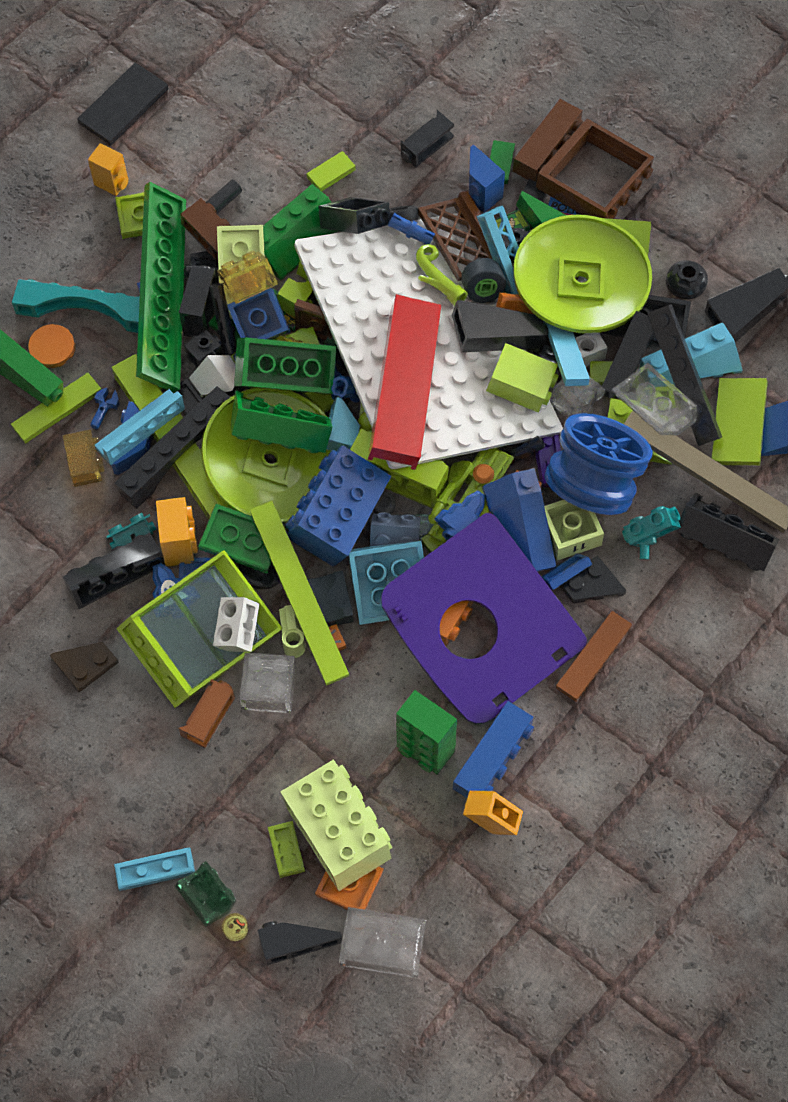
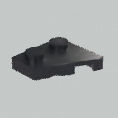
(592, 583)

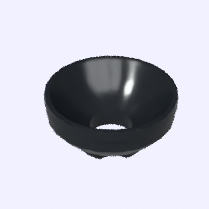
(686, 287)

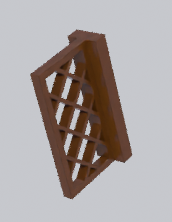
(466, 216)

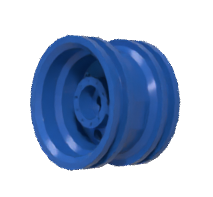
(598, 464)

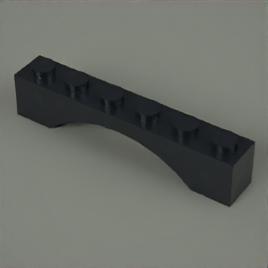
(144, 476)

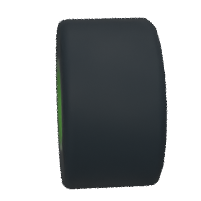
(483, 280)

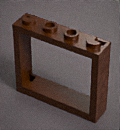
(607, 142)

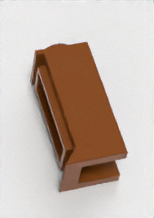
(208, 713)

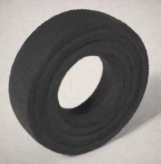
(408, 212)

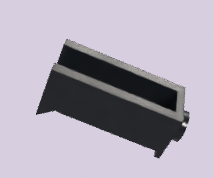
(427, 140)

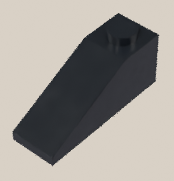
(290, 940)

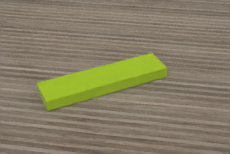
(44, 417)

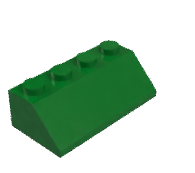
(293, 222)

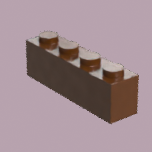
(547, 139)
(202, 224)

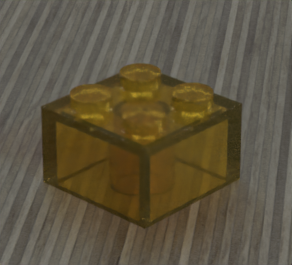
(247, 276)

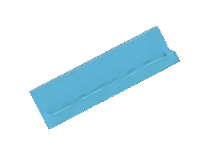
(497, 246)
(140, 426)

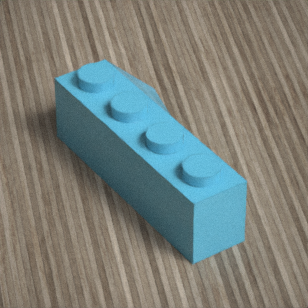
(712, 353)

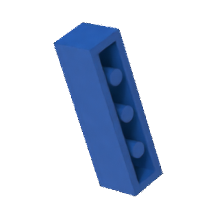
(494, 751)

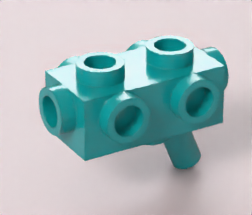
(645, 530)

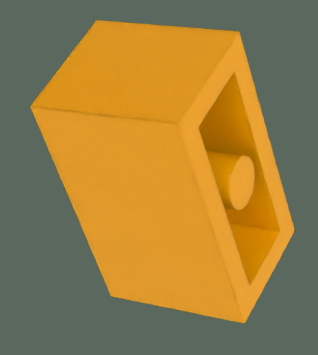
(108, 169)
(493, 812)

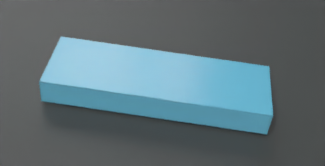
(154, 869)

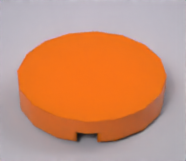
(52, 345)

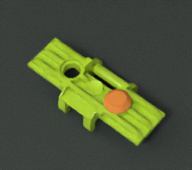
(487, 467)

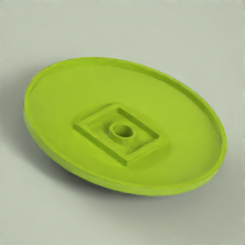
(586, 247)
(239, 468)

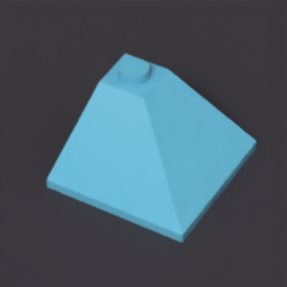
(374, 569)

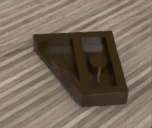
(84, 663)

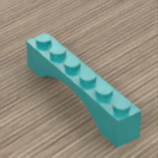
(39, 298)

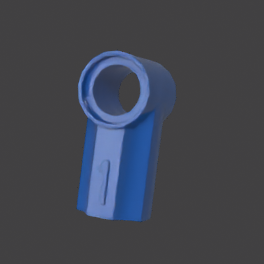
(344, 388)

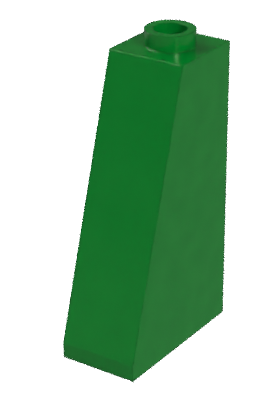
(28, 372)

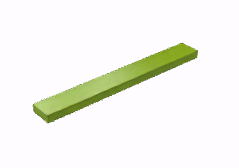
(299, 593)

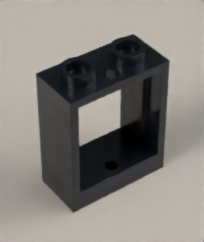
(355, 215)
(197, 303)

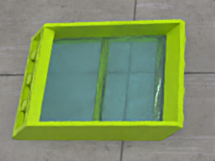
(178, 629)

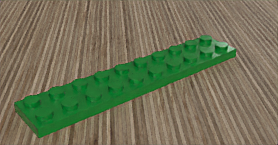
(161, 288)

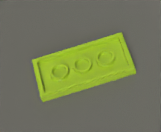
(740, 421)

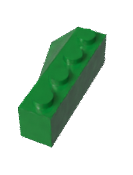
(279, 425)

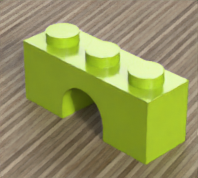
(295, 290)

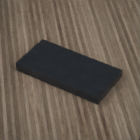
(122, 103)

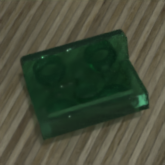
(206, 894)

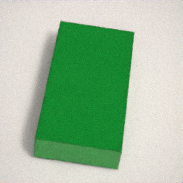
(502, 155)

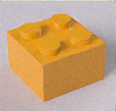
(176, 531)

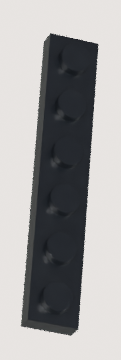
(684, 372)

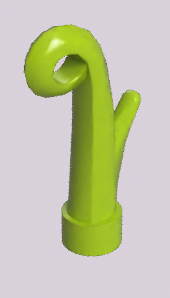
(436, 277)

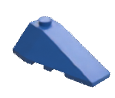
(521, 511)

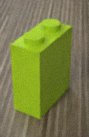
(523, 378)

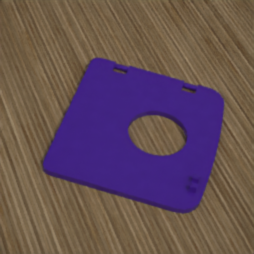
(531, 622)

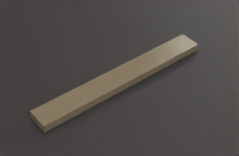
(713, 474)

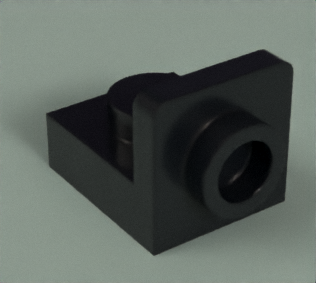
(197, 261)

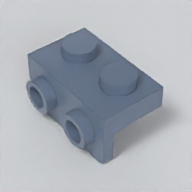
(394, 529)

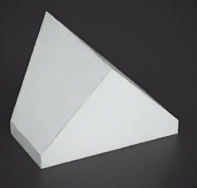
(213, 372)

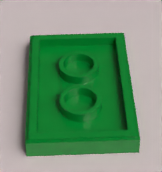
(237, 536)

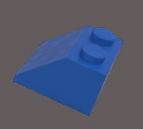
(485, 180)

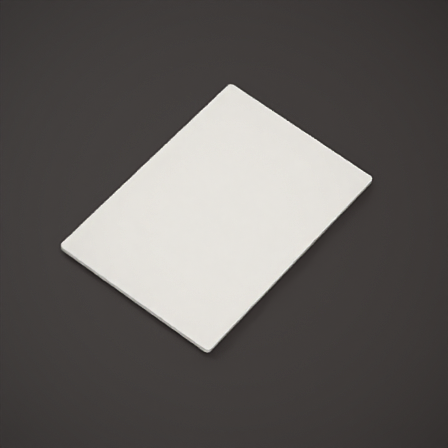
(356, 287)

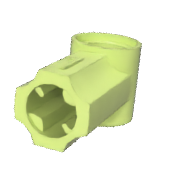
(290, 632)

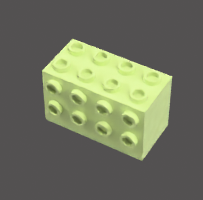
(337, 824)

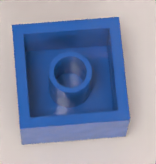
(259, 316)

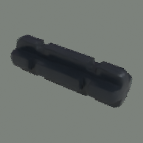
(526, 449)

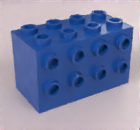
(337, 505)

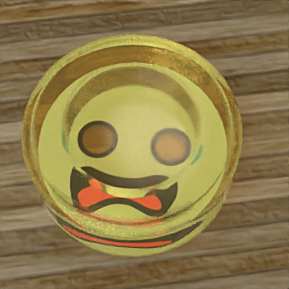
(235, 927)

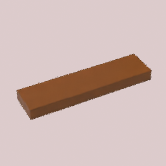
(593, 656)

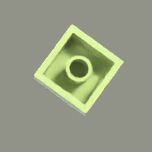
(572, 529)

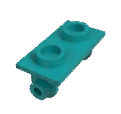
(138, 526)

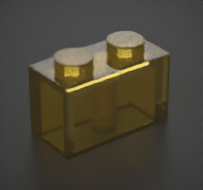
(82, 458)

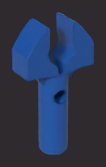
(104, 406)

